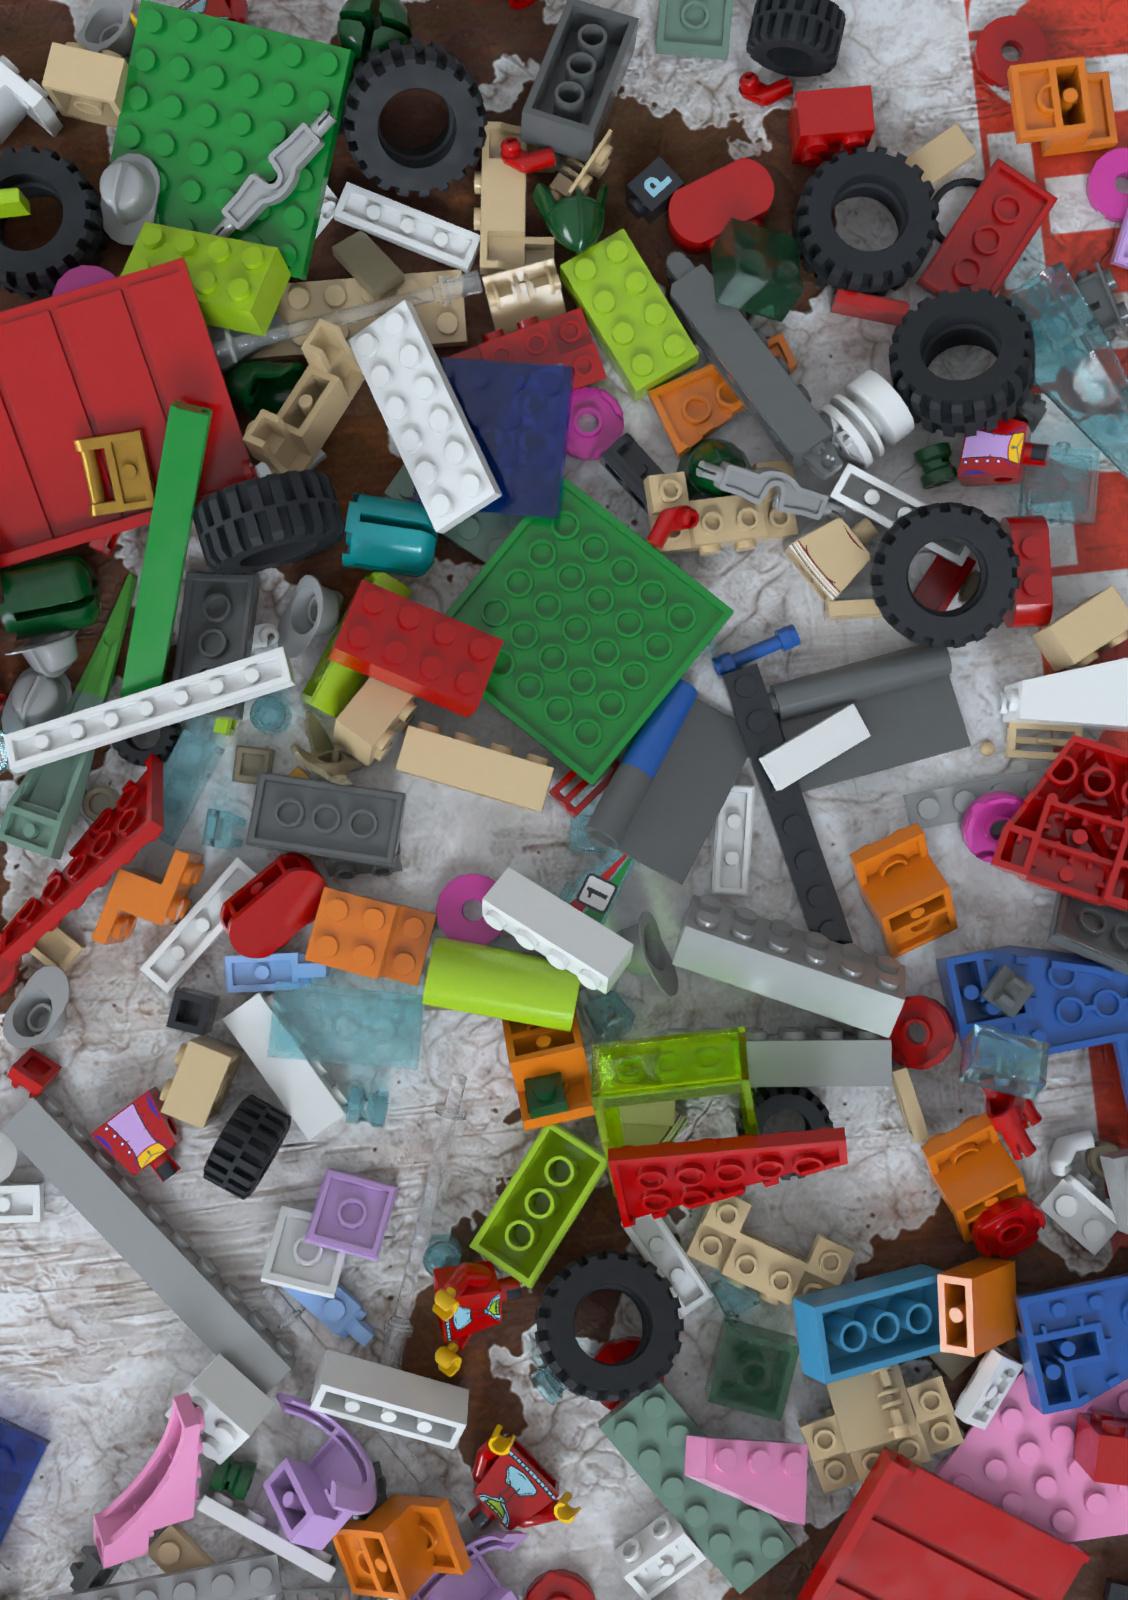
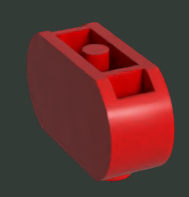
(706, 205)
(1035, 595)
(273, 906)

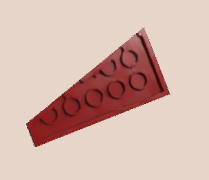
(100, 852)
(711, 1170)

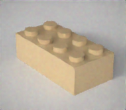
(475, 769)

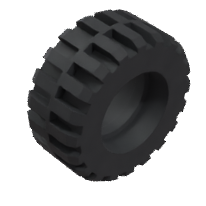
(403, 69)
(881, 179)
(80, 230)
(963, 320)
(268, 522)
(995, 587)
(659, 1326)

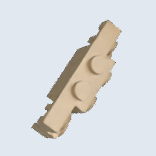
(504, 207)
(312, 408)
(722, 520)
(760, 1262)
(936, 1427)

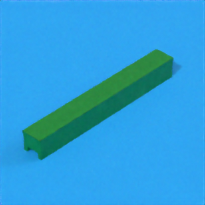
(166, 546)

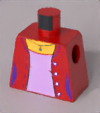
(1000, 455)
(142, 1136)

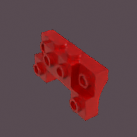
(547, 342)

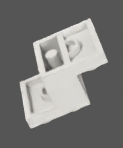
(22, 99)

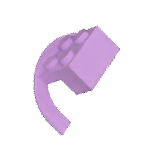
(321, 1495)
(479, 1580)

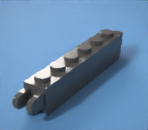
(752, 370)

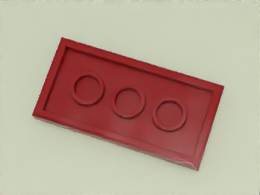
(989, 233)

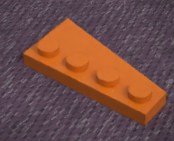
(703, 402)

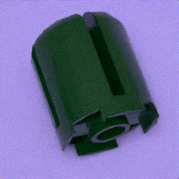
(372, 25)
(49, 596)

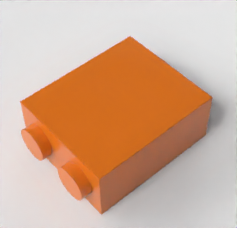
(977, 1306)

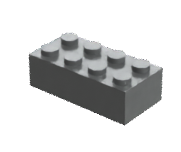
(579, 79)

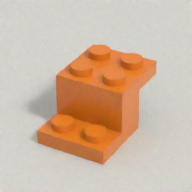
(1062, 106)
(904, 890)
(149, 897)
(370, 936)
(545, 1051)
(972, 1171)
(401, 1547)

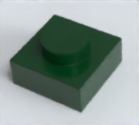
(546, 1095)

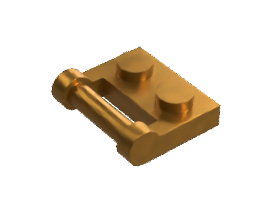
(127, 469)

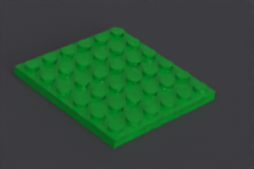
(212, 106)
(588, 629)

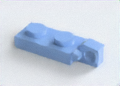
(260, 974)
(341, 1315)

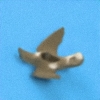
(324, 757)

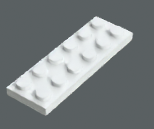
(424, 417)

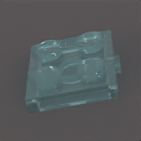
(1064, 488)

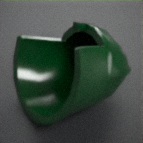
(575, 220)
(262, 385)
(712, 452)

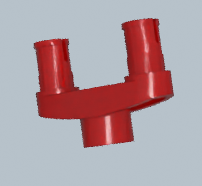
(1010, 1117)

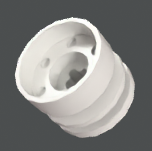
(867, 418)

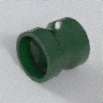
(935, 465)
(233, 1476)

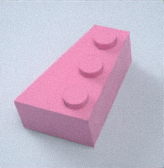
(754, 1471)

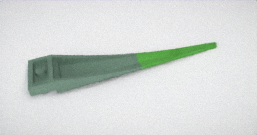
(53, 793)

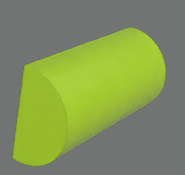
(333, 684)
(500, 984)
(540, 1202)

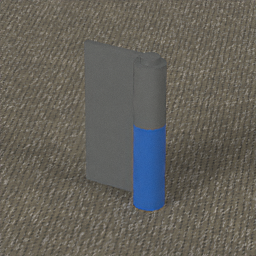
(670, 785)

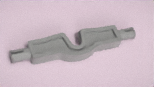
(288, 162)
(756, 483)

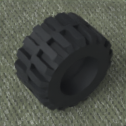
(796, 36)
(796, 1098)
(247, 1146)

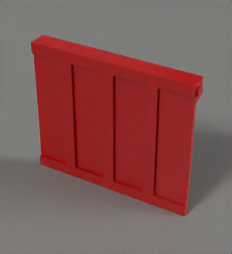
(95, 368)
(936, 1541)

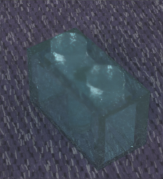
(1004, 1061)

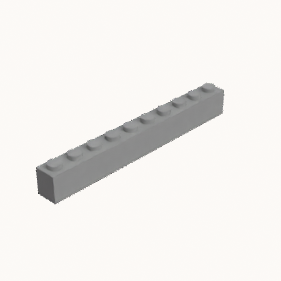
(149, 1242)

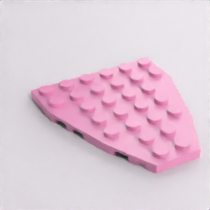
(1030, 1469)

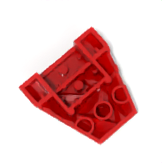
(1074, 827)

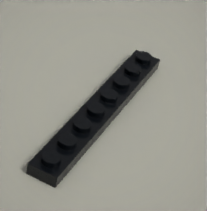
(786, 807)

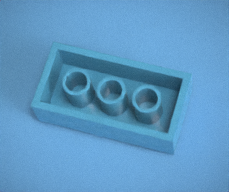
(868, 1323)

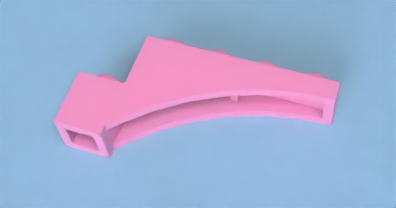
(160, 1493)

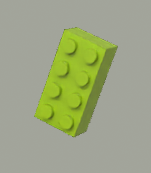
(232, 278)
(629, 315)

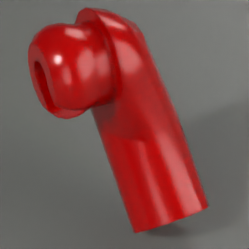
(761, 93)
(522, 160)
(672, 520)

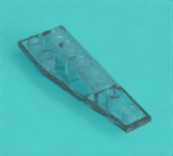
(1076, 361)

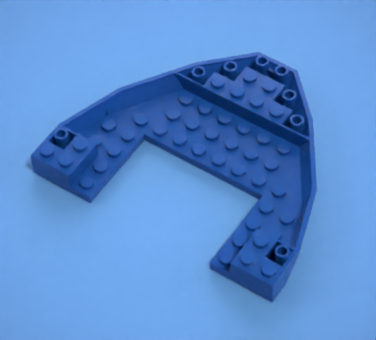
(1074, 1333)

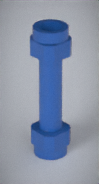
(784, 639)

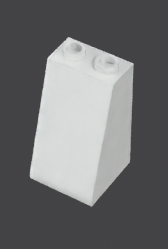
(1073, 698)

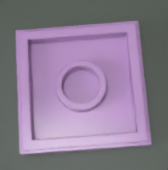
(351, 1214)

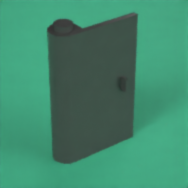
(901, 699)

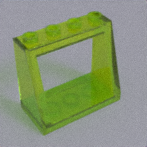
(667, 1071)

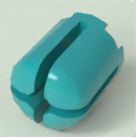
(389, 536)

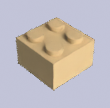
(86, 83)
(1078, 633)
(372, 720)
(200, 1080)

